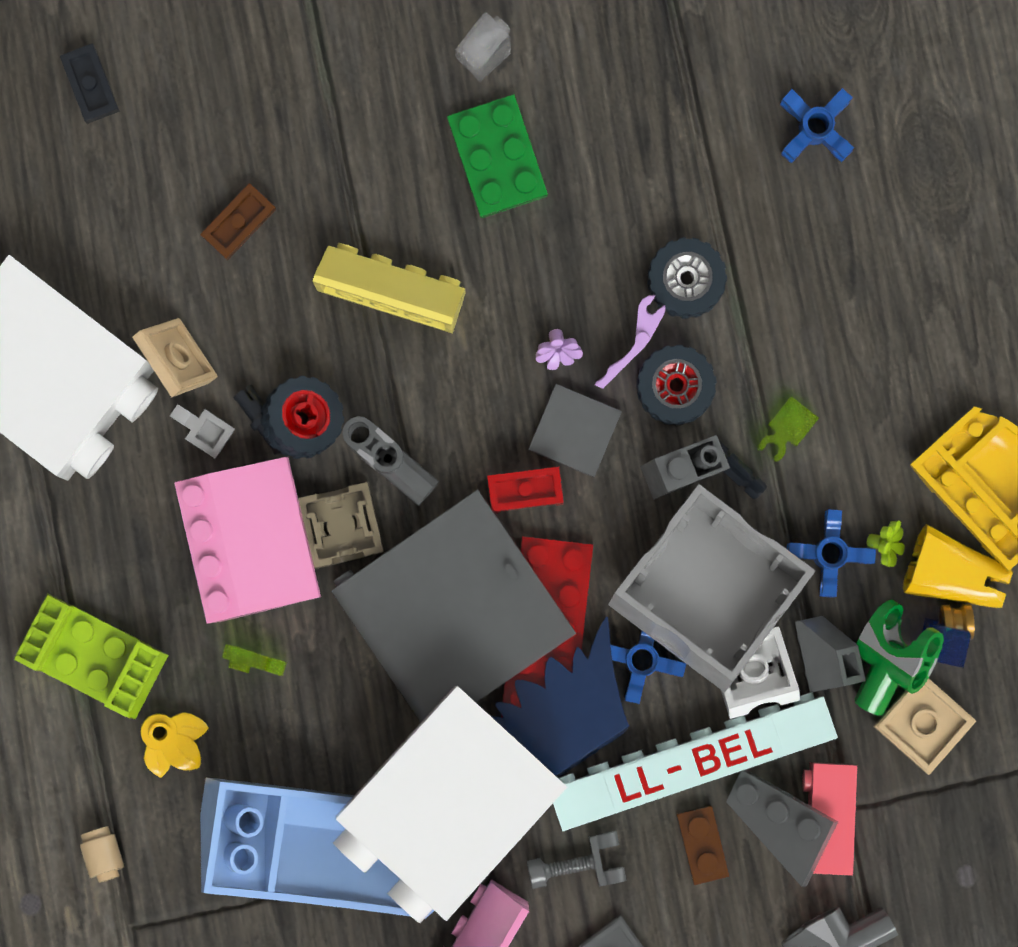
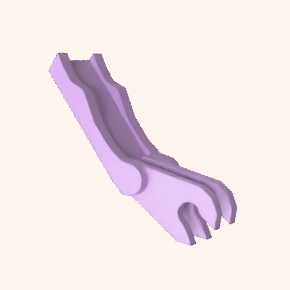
(645, 328)

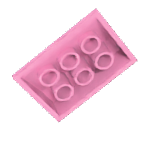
(247, 540)
(493, 920)

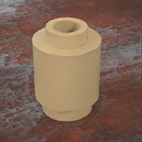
(101, 854)

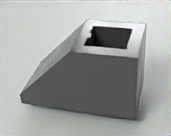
(684, 467)
(828, 655)

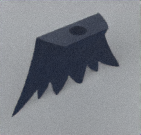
(573, 713)

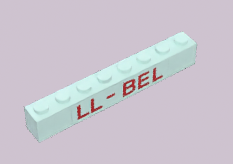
(695, 761)

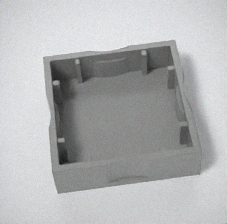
(711, 588)

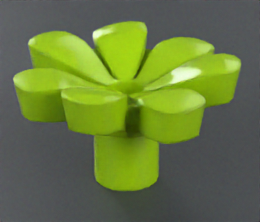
(888, 543)

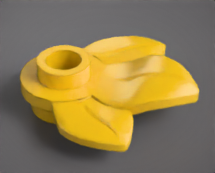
(177, 744)

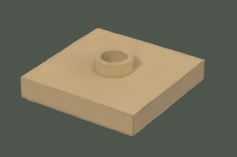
(175, 357)
(925, 725)

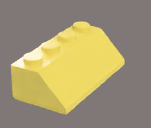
(390, 288)

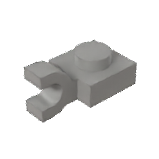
(206, 432)

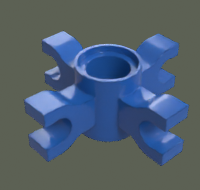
(830, 138)
(829, 571)
(637, 677)

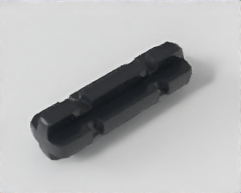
(743, 475)

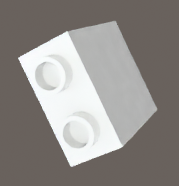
(62, 376)
(446, 807)

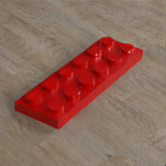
(566, 575)

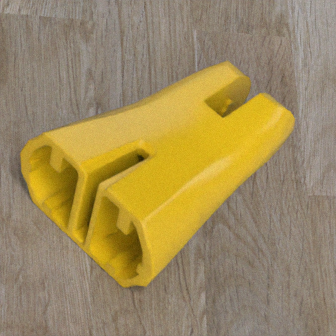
(953, 571)

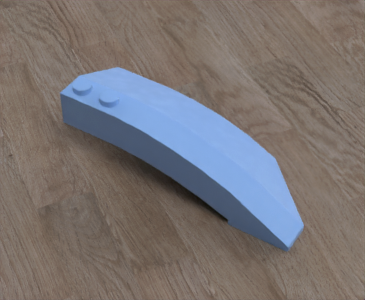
(281, 848)

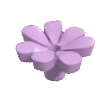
(558, 350)

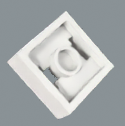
(760, 686)

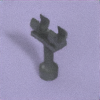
(540, 872)

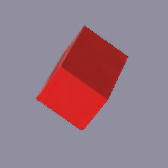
(525, 489)

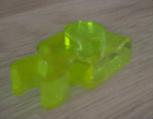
(791, 425)
(244, 659)

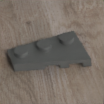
(783, 824)

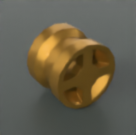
(958, 618)

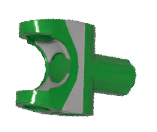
(892, 659)

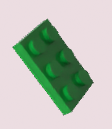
(497, 156)

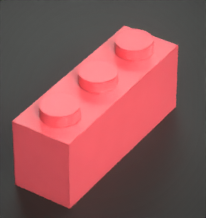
(833, 792)

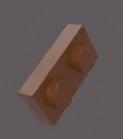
(238, 221)
(702, 845)

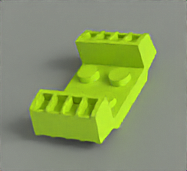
(91, 656)

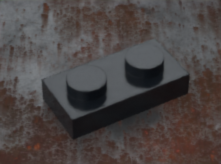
(89, 83)

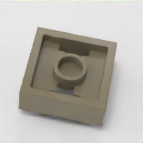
(345, 540)

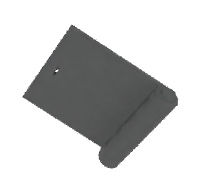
(453, 608)

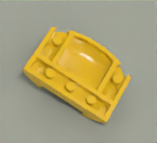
(977, 479)

